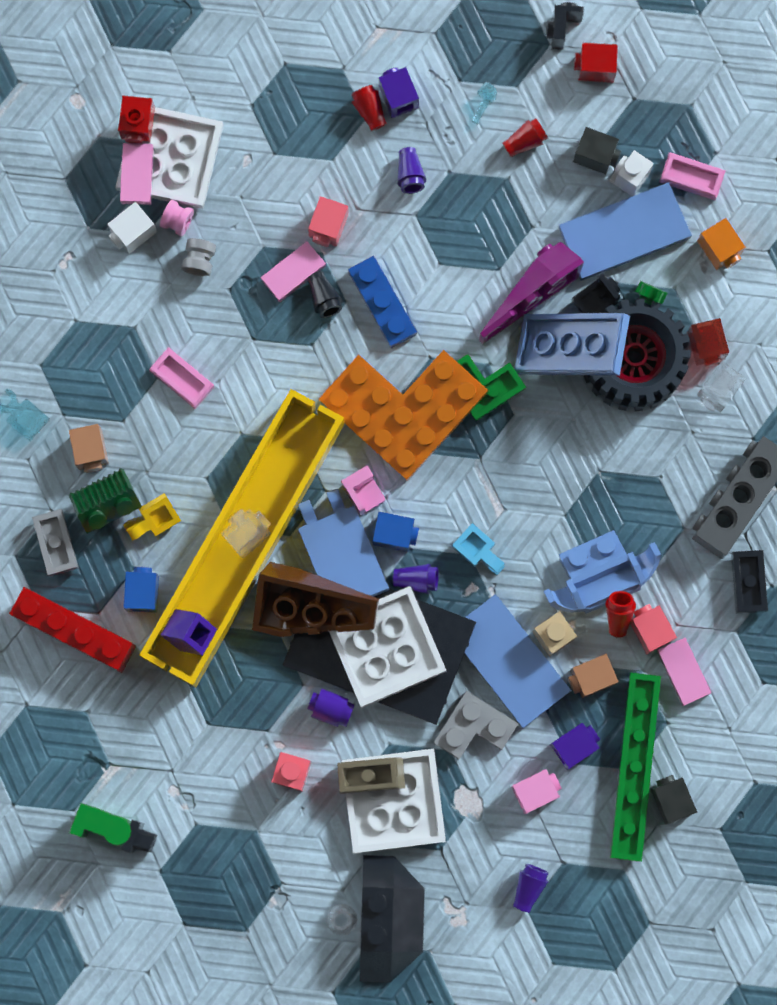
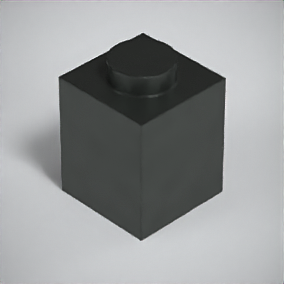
(597, 151)
(673, 799)

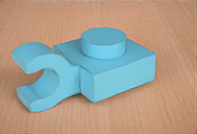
(476, 547)

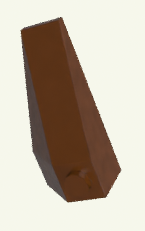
(303, 602)

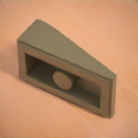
(371, 775)

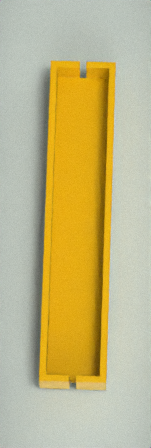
(271, 484)

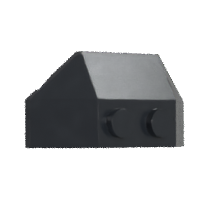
(389, 919)

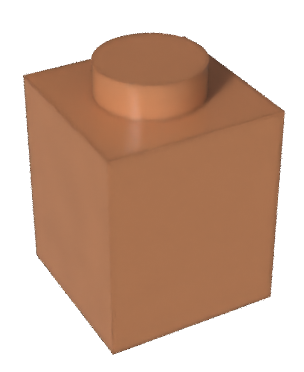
(88, 448)
(592, 676)

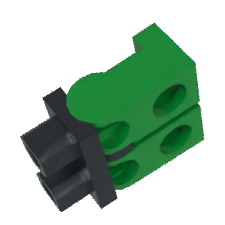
(114, 829)

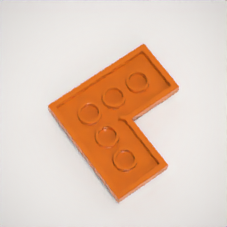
(407, 425)

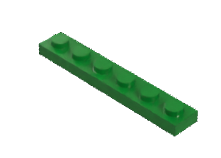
(635, 767)

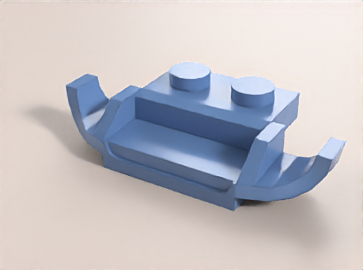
(598, 571)

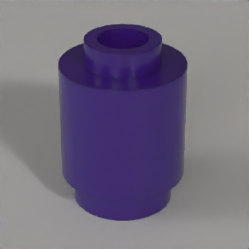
(330, 708)

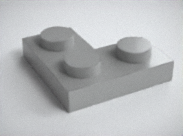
(471, 718)

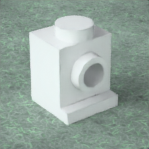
(631, 173)

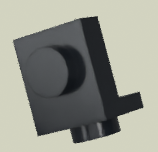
(557, 27)
(597, 295)

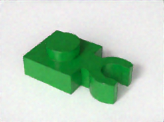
(650, 293)

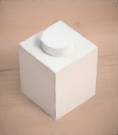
(131, 228)

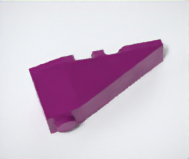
(546, 276)

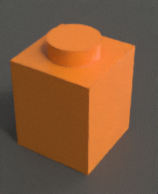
(721, 244)

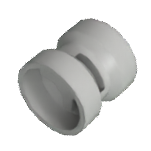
(198, 257)

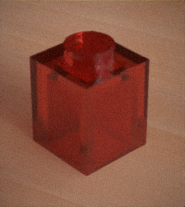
(708, 343)

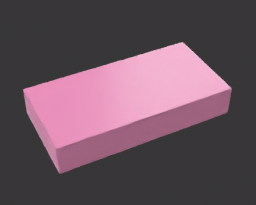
(136, 173)
(692, 176)
(293, 271)
(181, 378)
(684, 671)

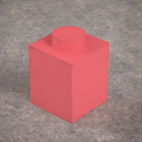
(328, 222)
(652, 628)
(291, 771)

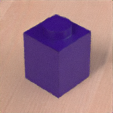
(398, 91)
(189, 632)
(576, 745)

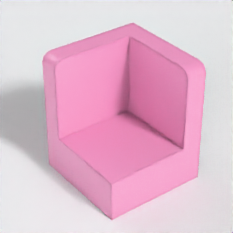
(363, 490)

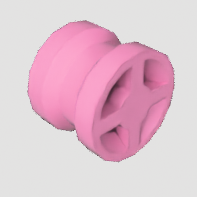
(176, 218)

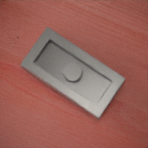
(55, 542)

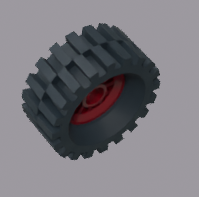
(670, 359)

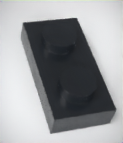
(749, 581)

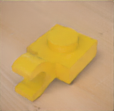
(156, 516)

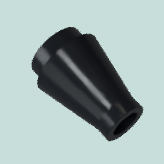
(324, 296)

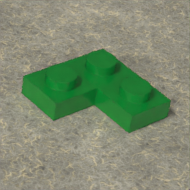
(501, 385)

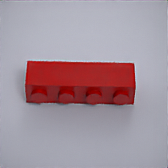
(72, 629)

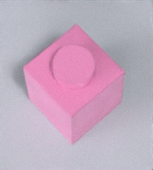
(536, 790)

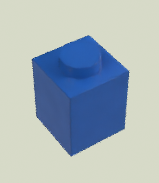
(395, 532)
(141, 590)

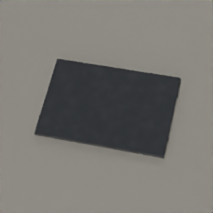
(451, 633)

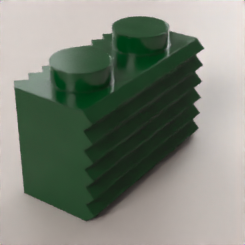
(105, 501)

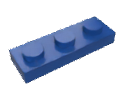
(382, 301)

